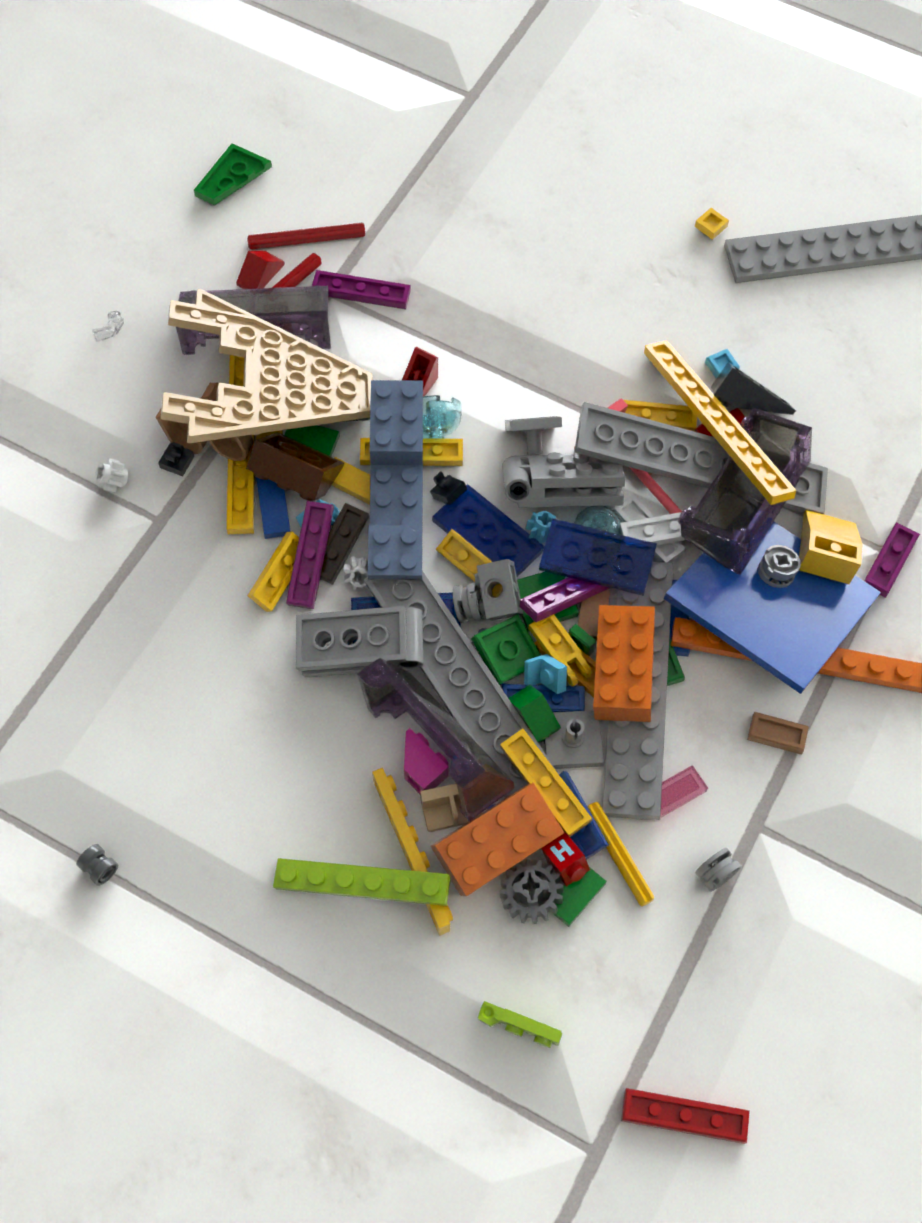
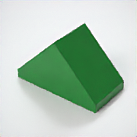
(535, 712)

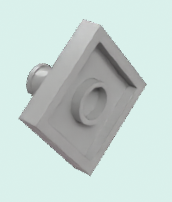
(533, 430)
(577, 741)

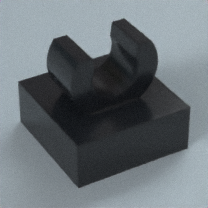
(176, 459)
(447, 488)

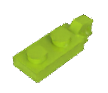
(517, 1024)

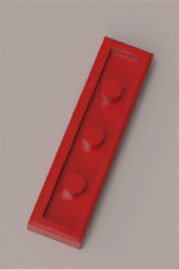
(685, 1116)

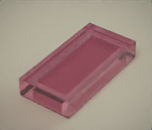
(681, 790)

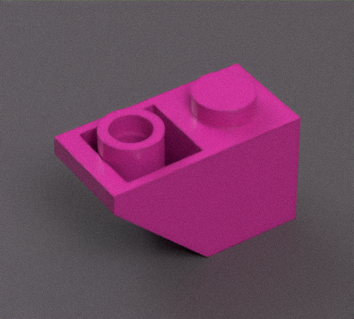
(422, 765)

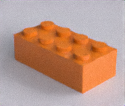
(624, 663)
(497, 839)

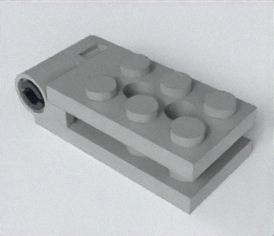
(562, 481)
(381, 633)

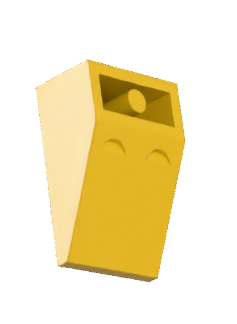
(830, 547)

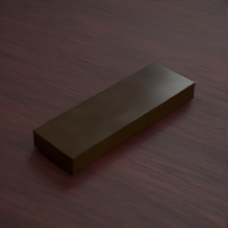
(341, 540)

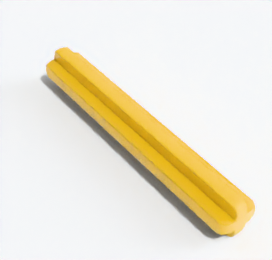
(622, 857)

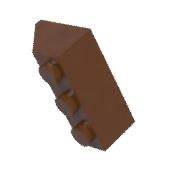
(293, 466)

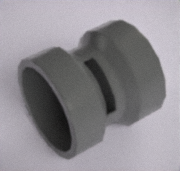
(97, 864)

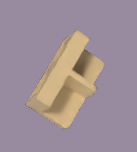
(442, 808)

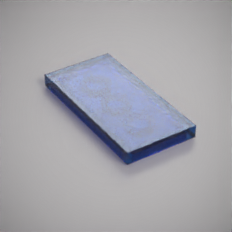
(488, 530)
(597, 557)

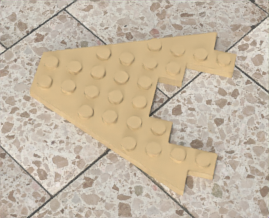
(284, 378)

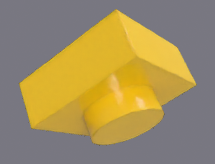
(711, 223)

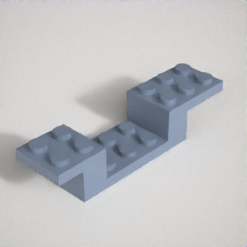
(396, 480)

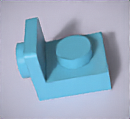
(546, 671)

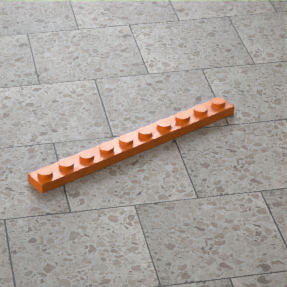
(842, 664)

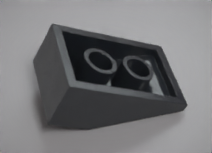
(746, 393)

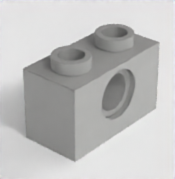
(508, 602)

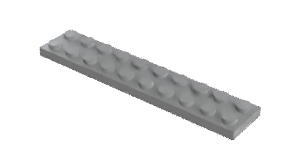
(825, 249)
(674, 452)
(458, 671)
(635, 747)

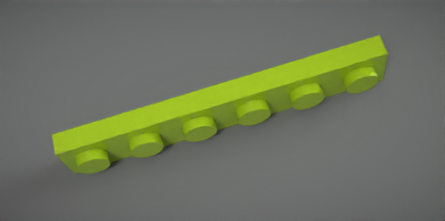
(362, 881)

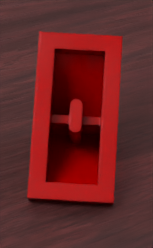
(258, 269)
(422, 367)

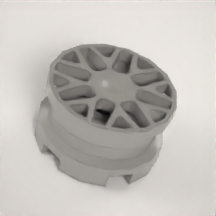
(780, 564)
(467, 602)
(718, 869)

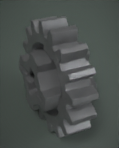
(519, 892)

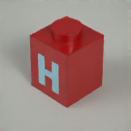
(566, 859)

